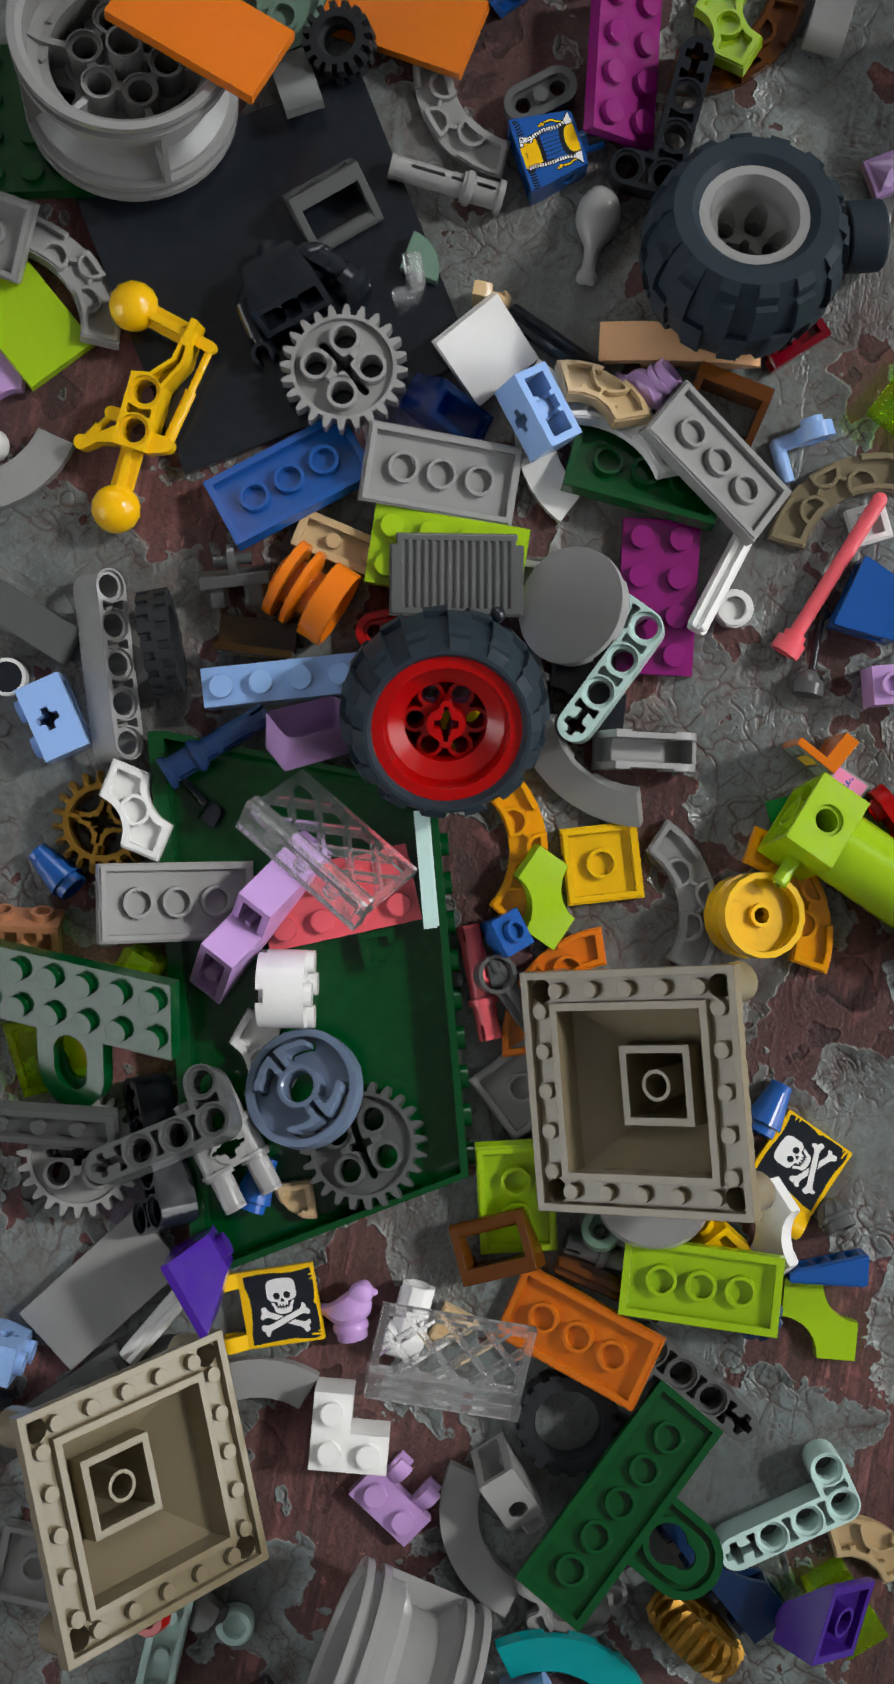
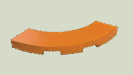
(574, 952)

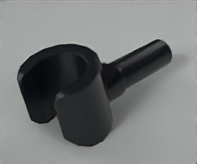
(212, 812)

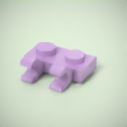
(392, 1504)

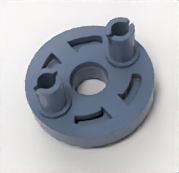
(331, 1070)

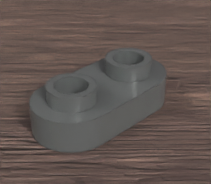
(537, 95)

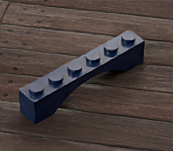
(745, 1593)

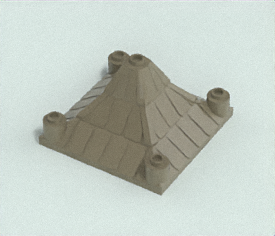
(643, 1092)
(137, 1495)

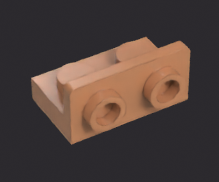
(33, 926)

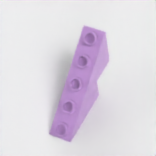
(243, 934)

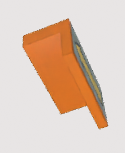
(827, 758)

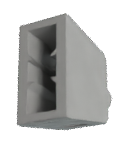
(507, 1485)

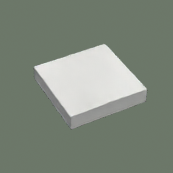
(485, 348)

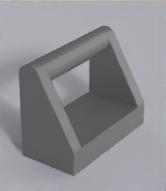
(323, 187)

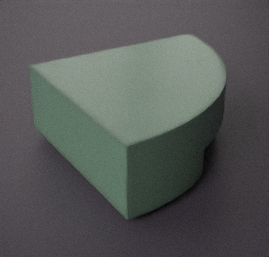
(429, 257)

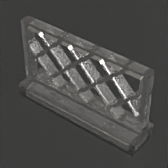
(309, 861)
(449, 1392)

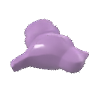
(654, 382)
(350, 1312)

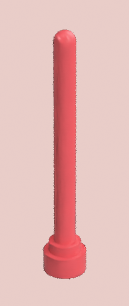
(792, 639)

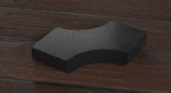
(569, 680)

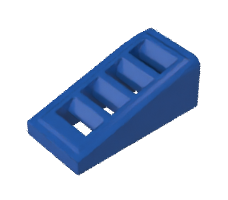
(834, 1269)

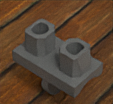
(218, 581)

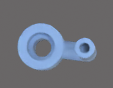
(812, 431)

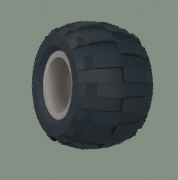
(726, 290)

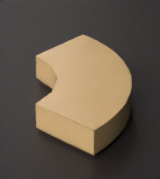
(597, 388)
(867, 1541)

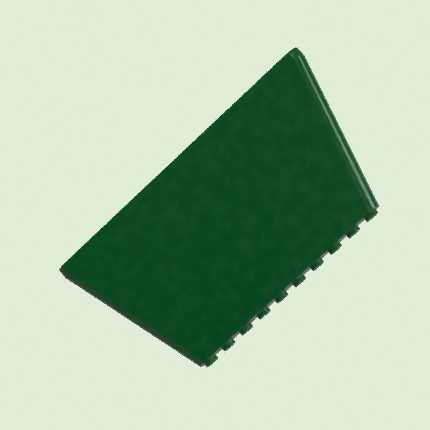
(390, 1017)

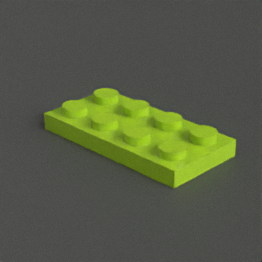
(391, 519)
(704, 1287)

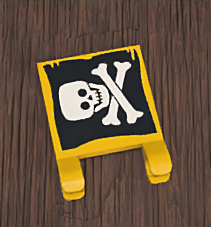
(805, 1164)
(277, 1307)

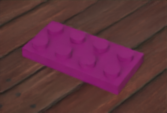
(623, 71)
(662, 572)

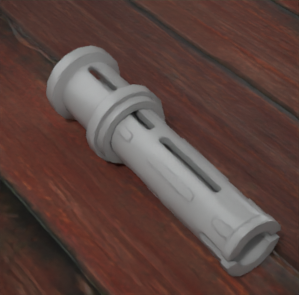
(466, 187)

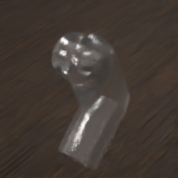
(415, 281)

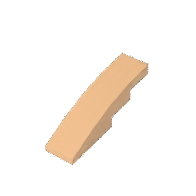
(649, 342)

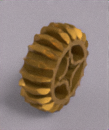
(100, 839)
(697, 1635)

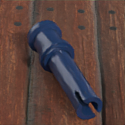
(199, 753)

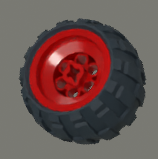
(468, 760)

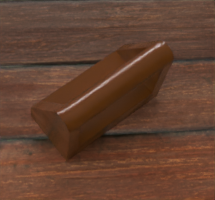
(738, 390)
(477, 1273)

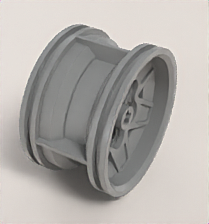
(111, 139)
(402, 1632)

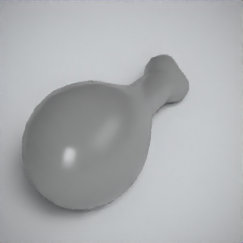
(596, 224)

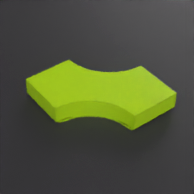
(733, 39)
(542, 882)
(831, 1333)

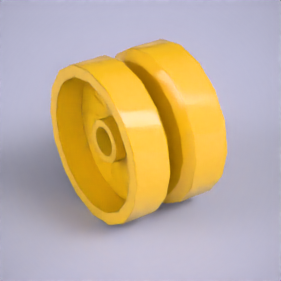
(753, 916)

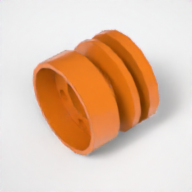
(310, 592)

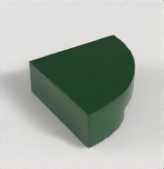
(375, 946)

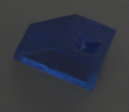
(444, 408)

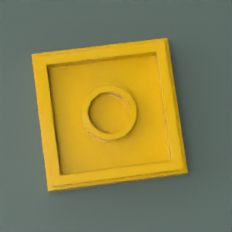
(601, 863)

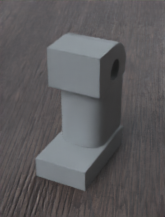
(644, 750)

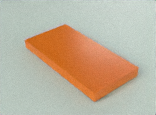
(424, 32)
(214, 38)
(584, 1337)

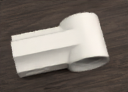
(416, 1294)

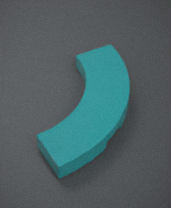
(564, 1653)

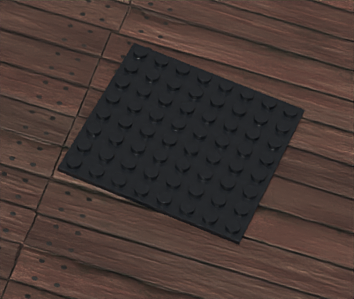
(201, 239)

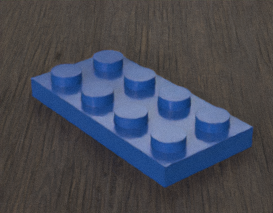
(286, 482)

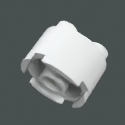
(286, 988)

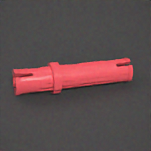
(482, 1003)

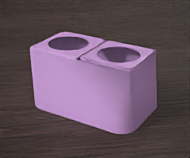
(305, 733)

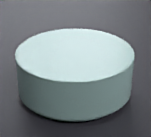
(237, 1626)

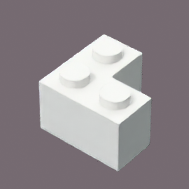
(340, 1440)

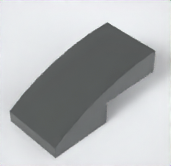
(297, 84)

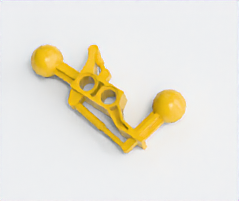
(136, 309)

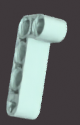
(605, 673)
(783, 1511)

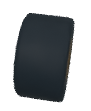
(868, 235)

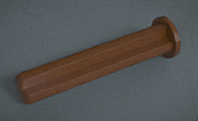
(589, 1276)

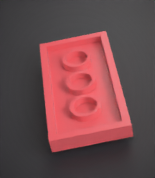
(313, 922)

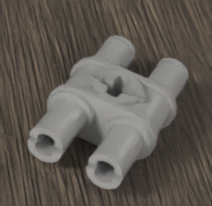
(250, 1152)

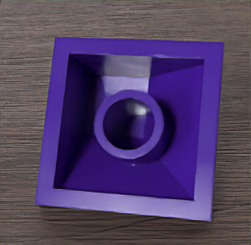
(199, 1274)
(824, 1621)

